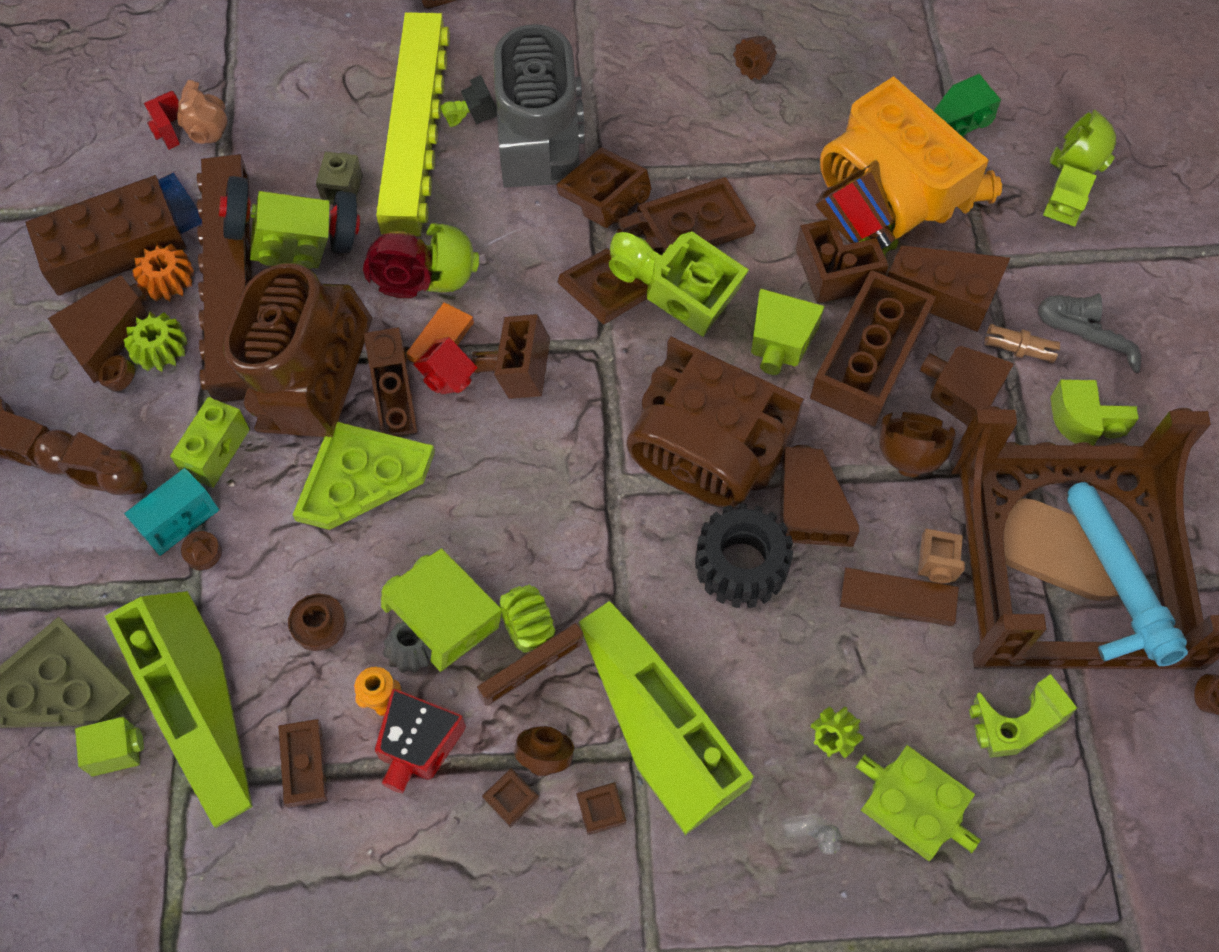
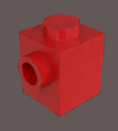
(445, 367)

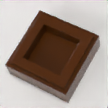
(510, 797)
(601, 808)

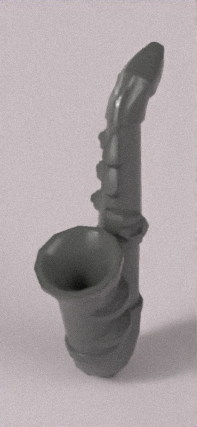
(1073, 316)

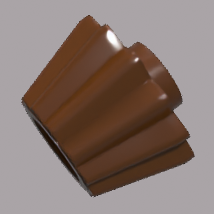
(755, 56)

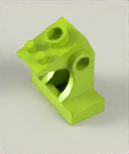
(1047, 712)

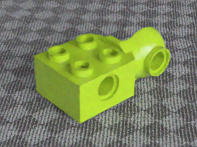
(688, 281)

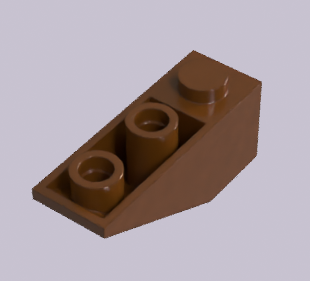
(391, 381)

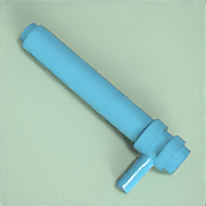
(1151, 621)

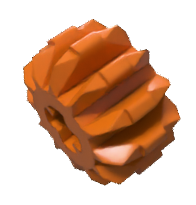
(163, 272)

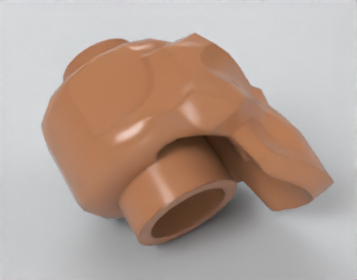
(201, 114)

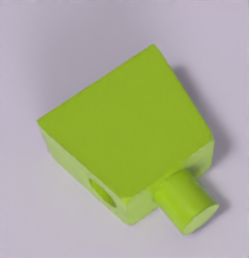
(783, 330)

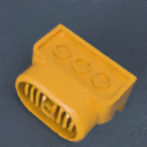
(920, 156)

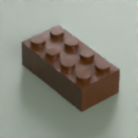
(103, 234)
(872, 348)

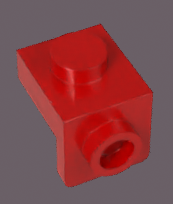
(162, 112)

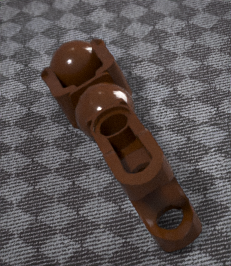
(76, 456)

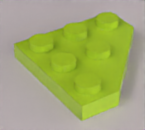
(359, 473)

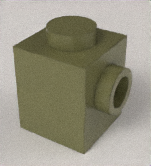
(337, 174)

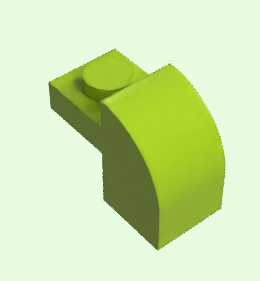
(1069, 195)
(1082, 418)

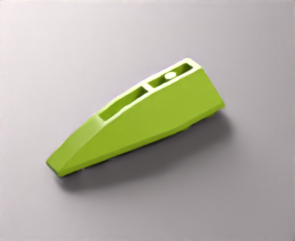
(187, 694)
(662, 723)

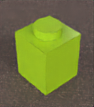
(108, 746)

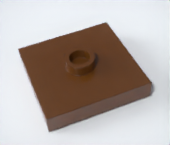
(600, 290)

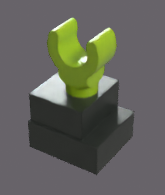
(476, 101)

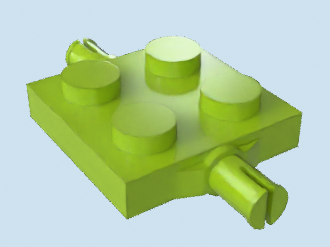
(918, 803)

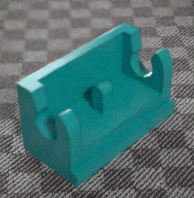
(172, 511)

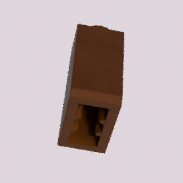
(98, 322)
(813, 500)

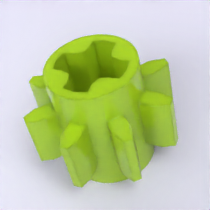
(837, 731)

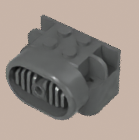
(537, 106)

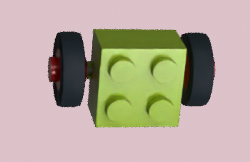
(288, 225)

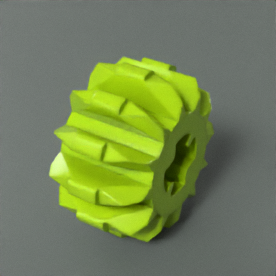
(155, 341)
(526, 617)

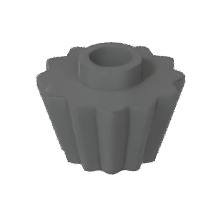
(401, 653)

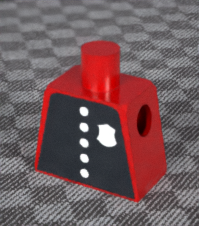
(415, 738)

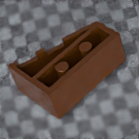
(959, 280)

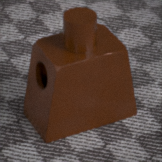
(966, 381)

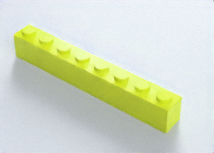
(413, 124)

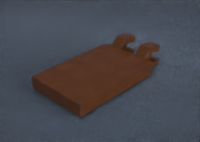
(706, 209)

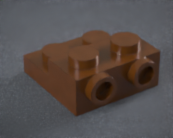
(606, 186)

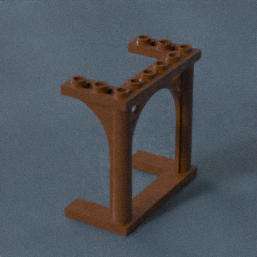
(1160, 469)

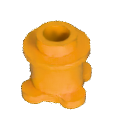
(989, 188)
(378, 698)

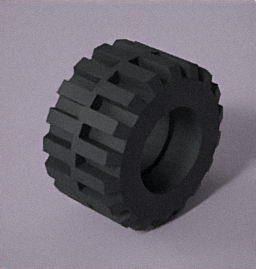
(748, 528)

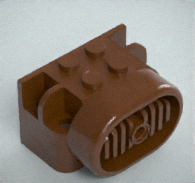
(296, 349)
(712, 427)

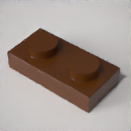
(302, 763)

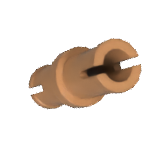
(1022, 343)

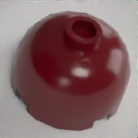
(399, 264)

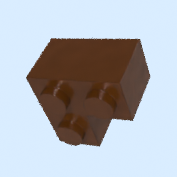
(836, 268)

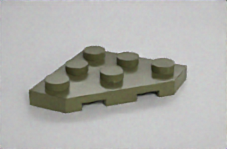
(58, 683)

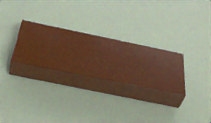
(899, 597)
(530, 665)

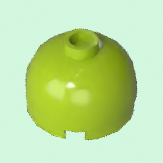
(1087, 145)
(451, 258)

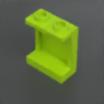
(442, 607)

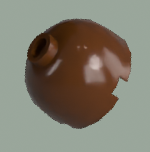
(915, 443)

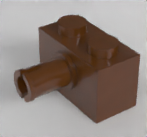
(520, 358)

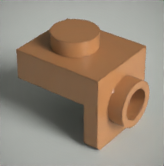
(941, 556)

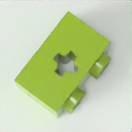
(210, 441)

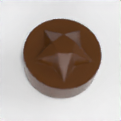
(116, 373)
(201, 550)
(1207, 693)

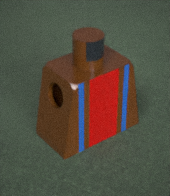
(859, 206)

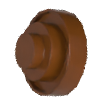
(317, 622)
(544, 750)

